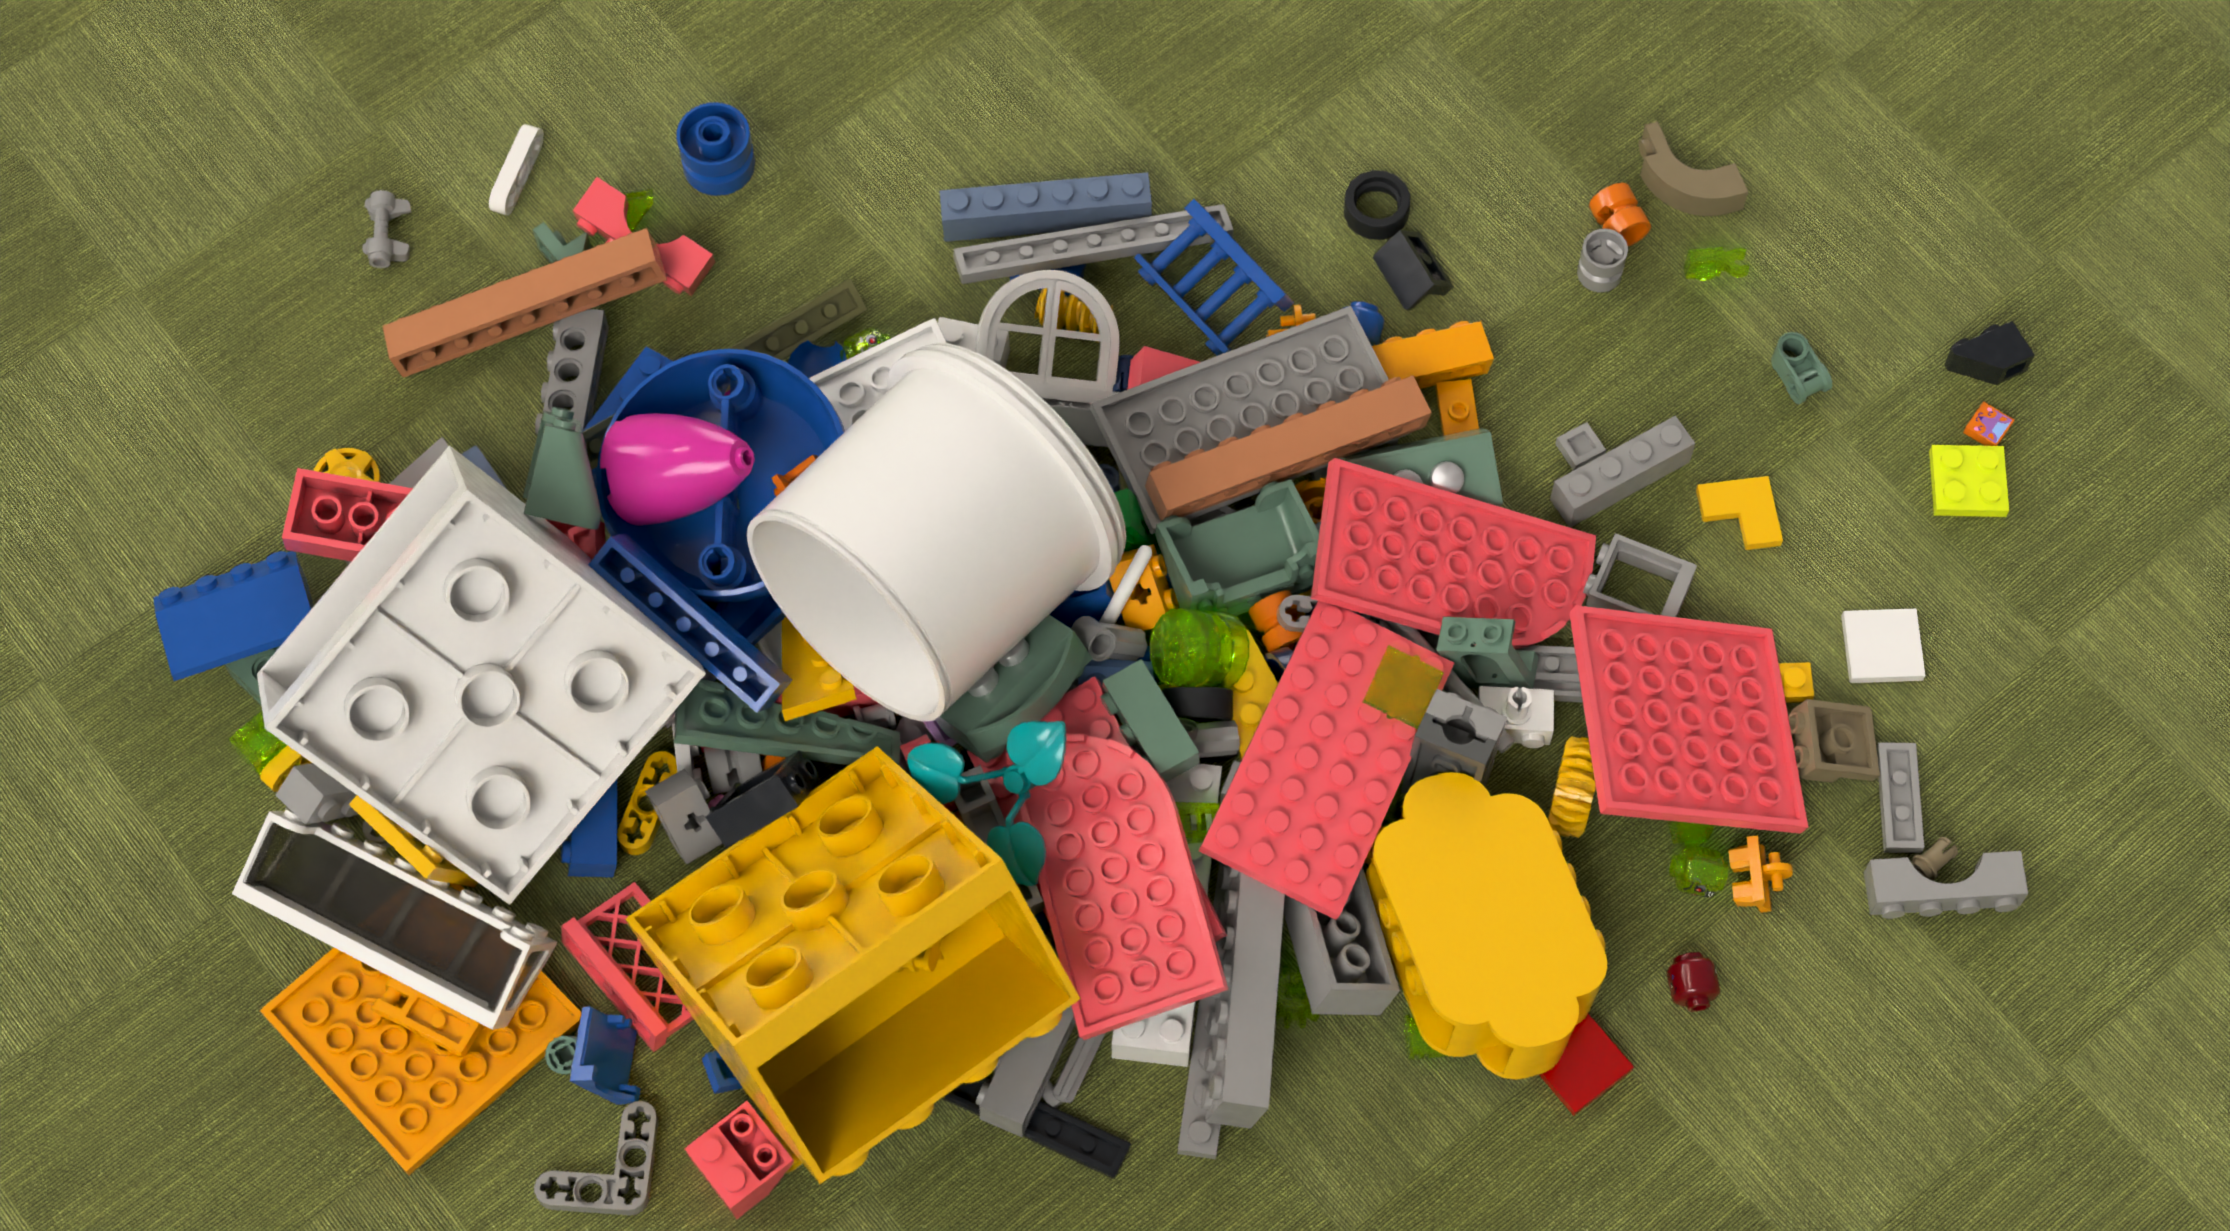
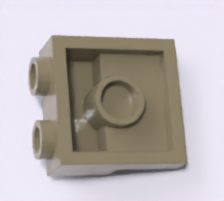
(1834, 741)

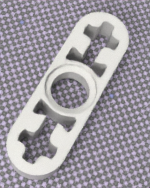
(516, 169)

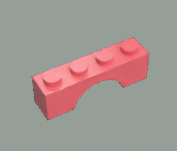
(605, 212)

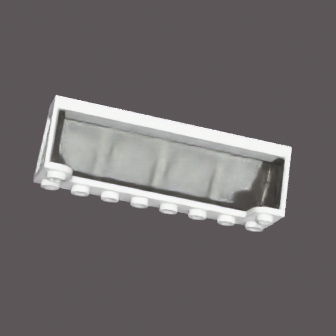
(394, 917)

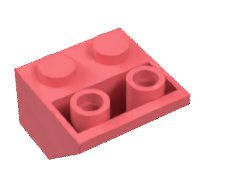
(740, 1159)

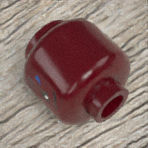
(1693, 981)

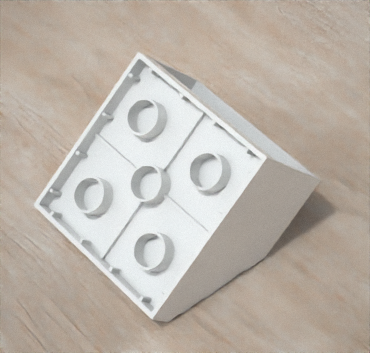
(474, 678)

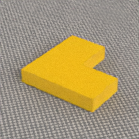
(1748, 501)

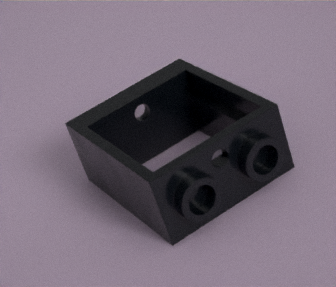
(763, 798)

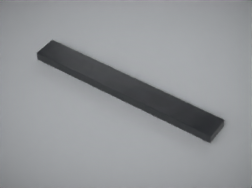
(1058, 1132)

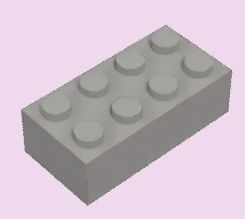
(1343, 959)

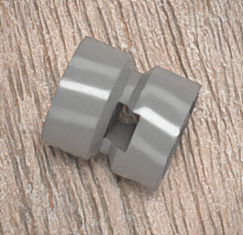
(1602, 260)
(730, 768)

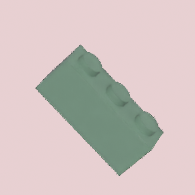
(1149, 721)

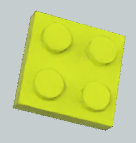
(1969, 480)

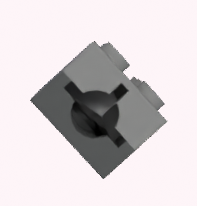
(1454, 739)

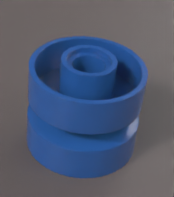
(716, 148)

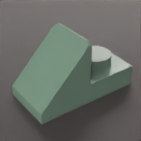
(554, 245)

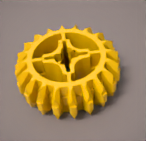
(1573, 789)

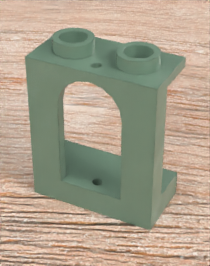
(1491, 655)

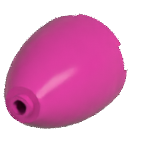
(670, 466)

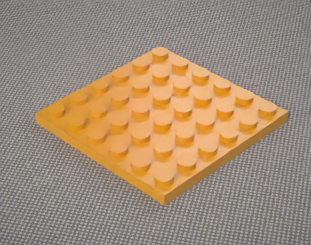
(394, 1080)

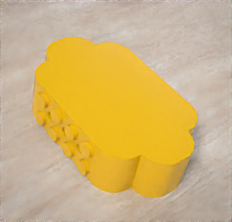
(1485, 925)

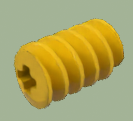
(1071, 312)

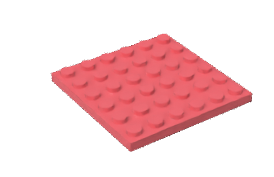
(1687, 720)

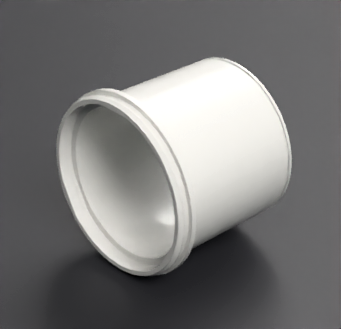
(937, 531)

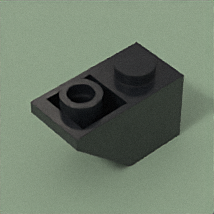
(1992, 356)

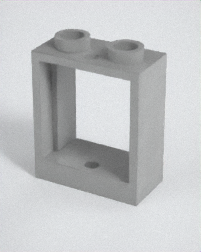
(1644, 558)

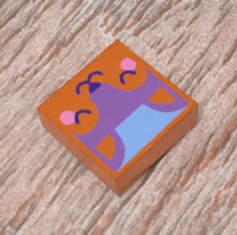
(1988, 425)

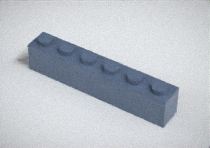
(1043, 206)

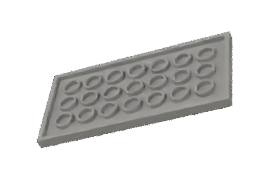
(1235, 396)

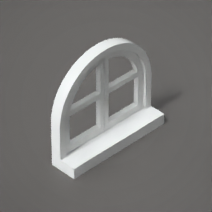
(1043, 383)

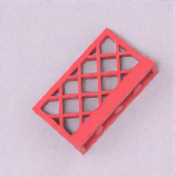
(612, 976)

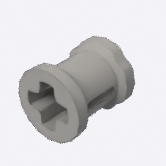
(875, 715)

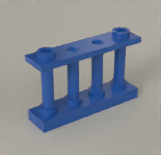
(1223, 248)

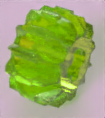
(1295, 1009)

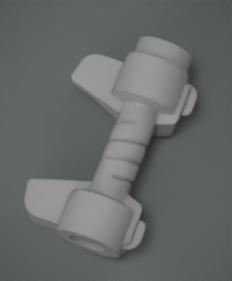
(381, 249)

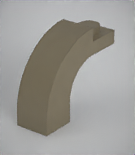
(1685, 188)

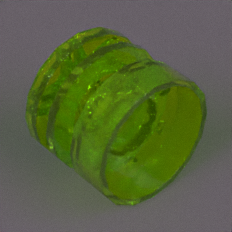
(1199, 648)

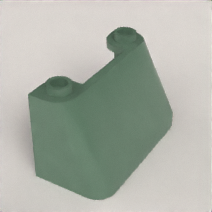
(560, 474)
(1242, 555)

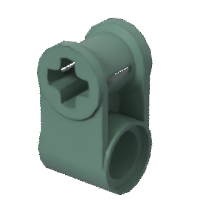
(1800, 374)

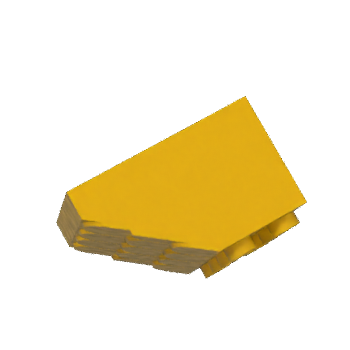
(797, 949)

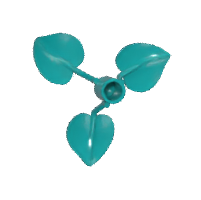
(1038, 758)

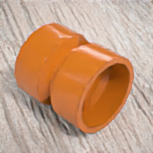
(1618, 211)
(1265, 620)

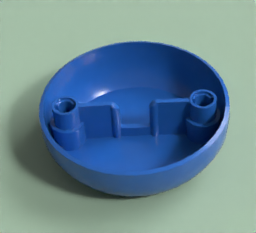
(770, 409)

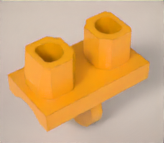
(1753, 859)

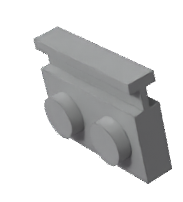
(1557, 672)

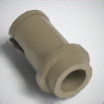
(1933, 859)

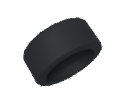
(1380, 182)
(1201, 703)

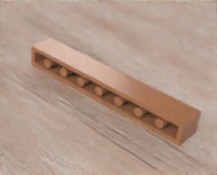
(524, 303)
(1287, 448)

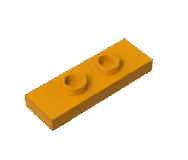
(1456, 406)

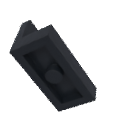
(1411, 269)

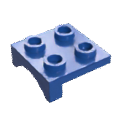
(605, 1056)

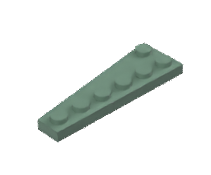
(724, 721)

